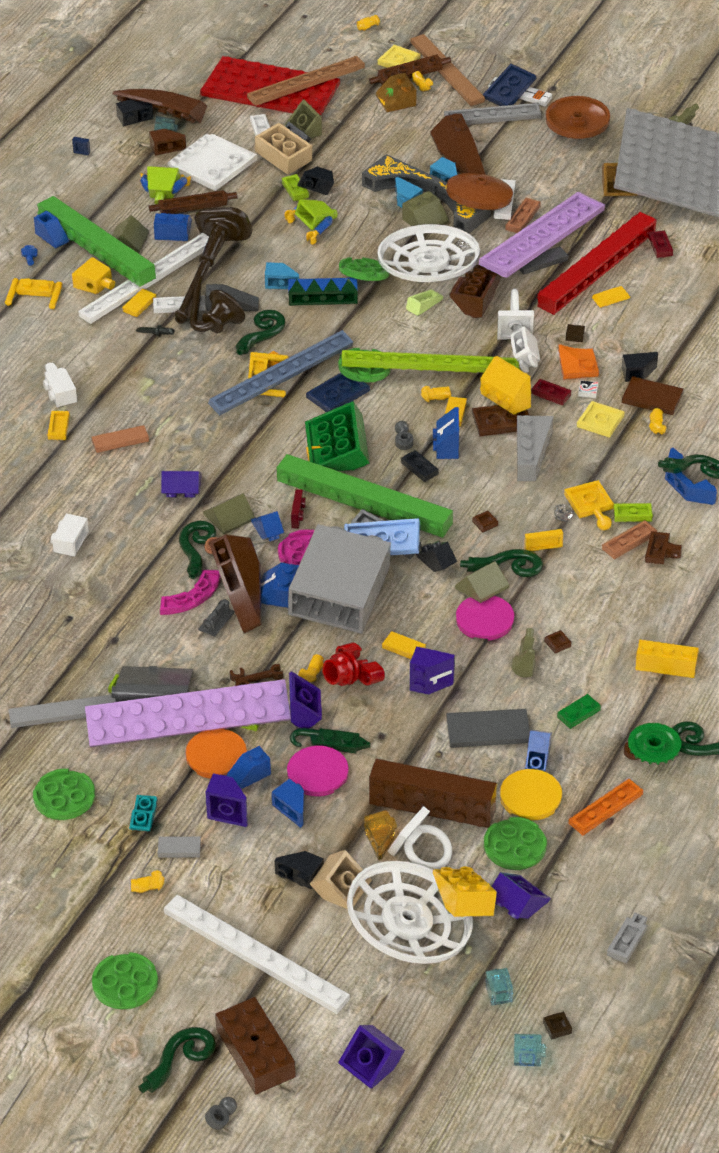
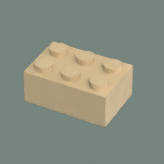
(283, 148)

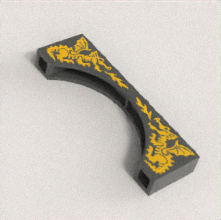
(384, 171)

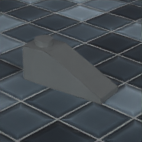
(247, 301)

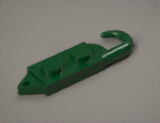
(335, 739)

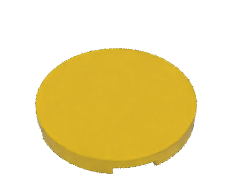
(531, 794)

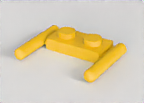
(35, 288)
(259, 362)

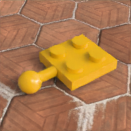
(591, 500)

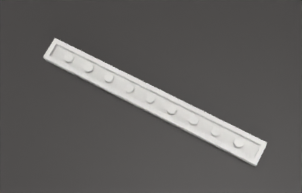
(128, 289)
(257, 954)

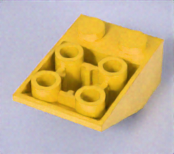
(465, 892)

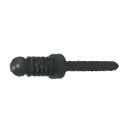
(157, 331)

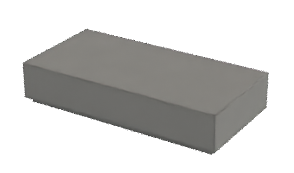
(179, 847)

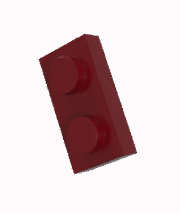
(660, 244)
(551, 392)
(297, 513)

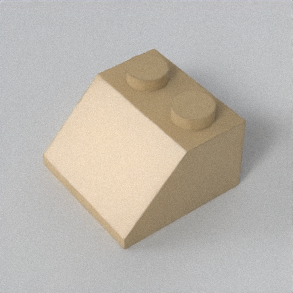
(336, 877)

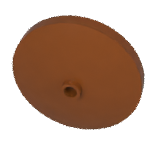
(577, 117)
(479, 191)

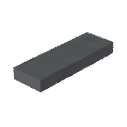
(545, 260)

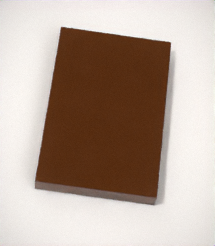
(652, 395)
(495, 420)

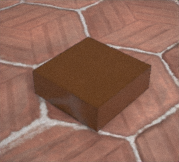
(485, 521)
(557, 641)

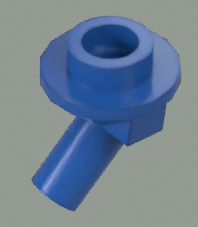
(30, 253)

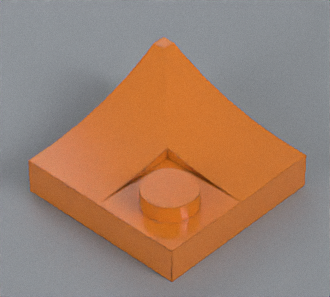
(577, 362)

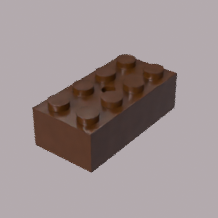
(255, 1045)

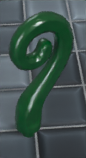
(247, 341)
(675, 465)
(520, 556)
(195, 560)
(688, 747)
(160, 1075)

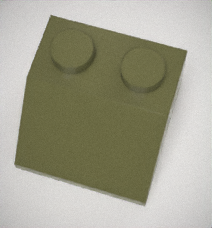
(424, 210)

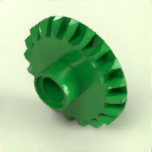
(654, 743)

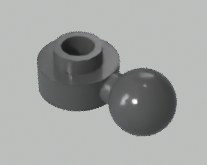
(403, 439)
(219, 1114)

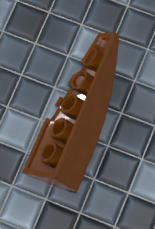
(457, 144)
(475, 291)

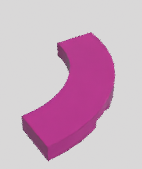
(199, 594)

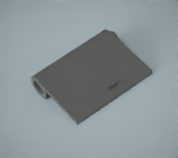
(150, 682)

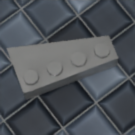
(532, 441)

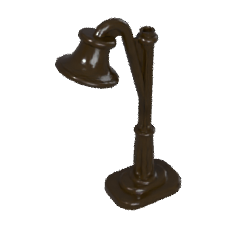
(220, 225)

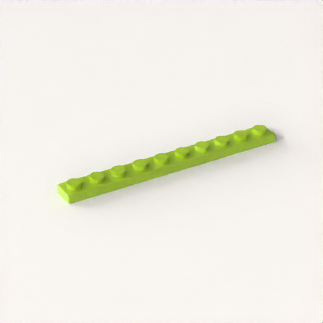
(418, 361)

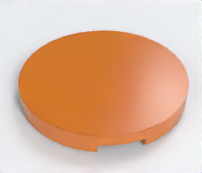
(214, 752)

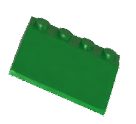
(341, 438)

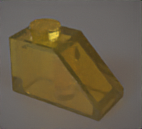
(380, 831)

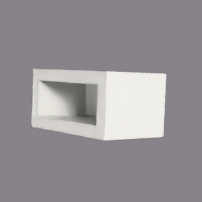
(70, 534)

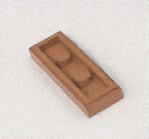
(523, 215)
(120, 439)
(628, 540)

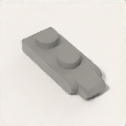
(628, 938)

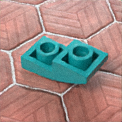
(143, 813)

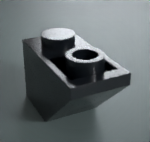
(133, 112)
(317, 180)
(638, 365)
(437, 556)
(298, 867)

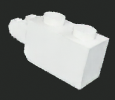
(525, 349)
(59, 385)

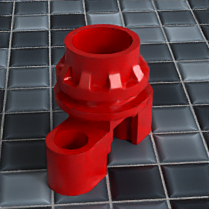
(345, 668)

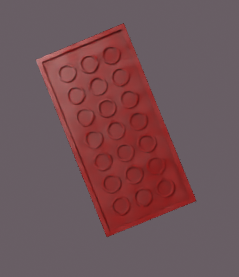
(237, 77)

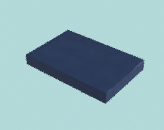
(509, 86)
(337, 392)

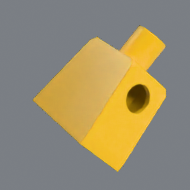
(93, 277)

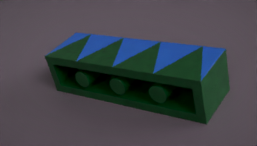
(322, 291)

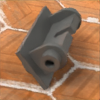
(217, 618)

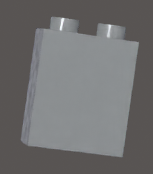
(339, 578)

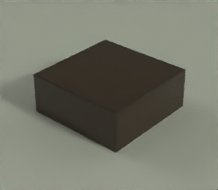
(575, 333)
(557, 1025)

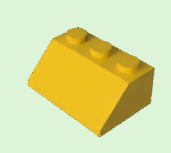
(506, 386)
(666, 658)

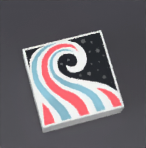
(588, 389)

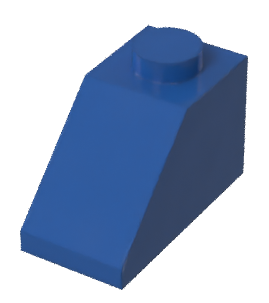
(268, 526)
(250, 767)
(289, 800)

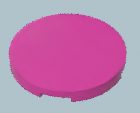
(294, 546)
(486, 619)
(318, 770)

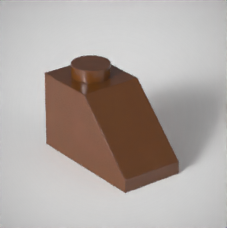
(166, 141)

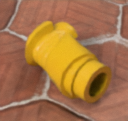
(367, 22)
(420, 81)
(437, 393)
(656, 419)
(313, 669)
(147, 883)

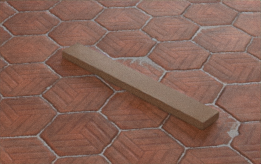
(449, 72)
(305, 80)

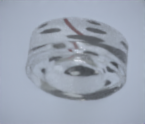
(563, 512)

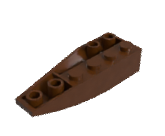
(166, 102)
(241, 577)

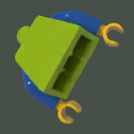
(163, 182)
(314, 214)

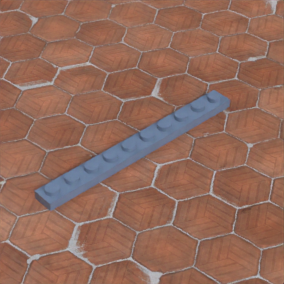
(280, 372)

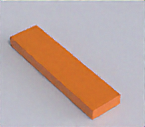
(605, 807)

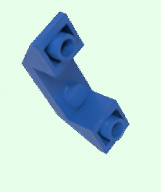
(700, 492)

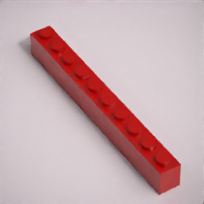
(596, 263)

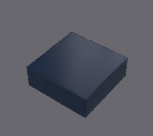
(81, 145)

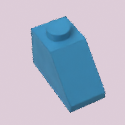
(443, 169)
(405, 191)
(277, 275)

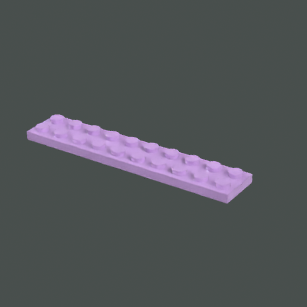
(541, 234)
(187, 713)

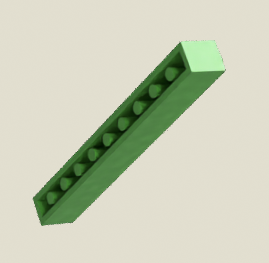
(100, 243)
(363, 494)

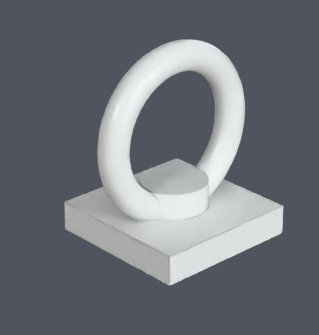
(514, 319)
(410, 835)

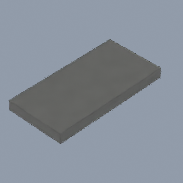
(488, 728)

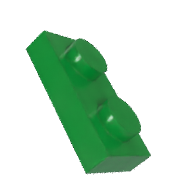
(578, 711)

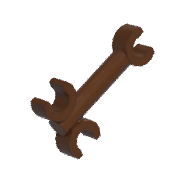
(241, 679)

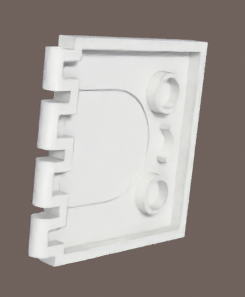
(212, 161)

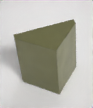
(307, 119)
(131, 233)
(230, 514)
(483, 583)

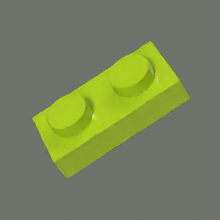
(295, 192)
(633, 512)

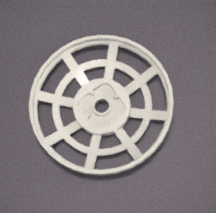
(428, 258)
(399, 906)

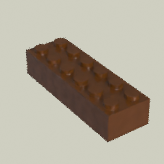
(442, 793)

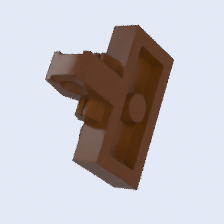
(661, 548)

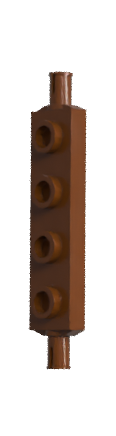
(424, 66)
(193, 202)

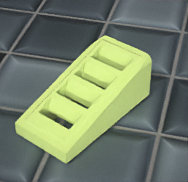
(423, 301)

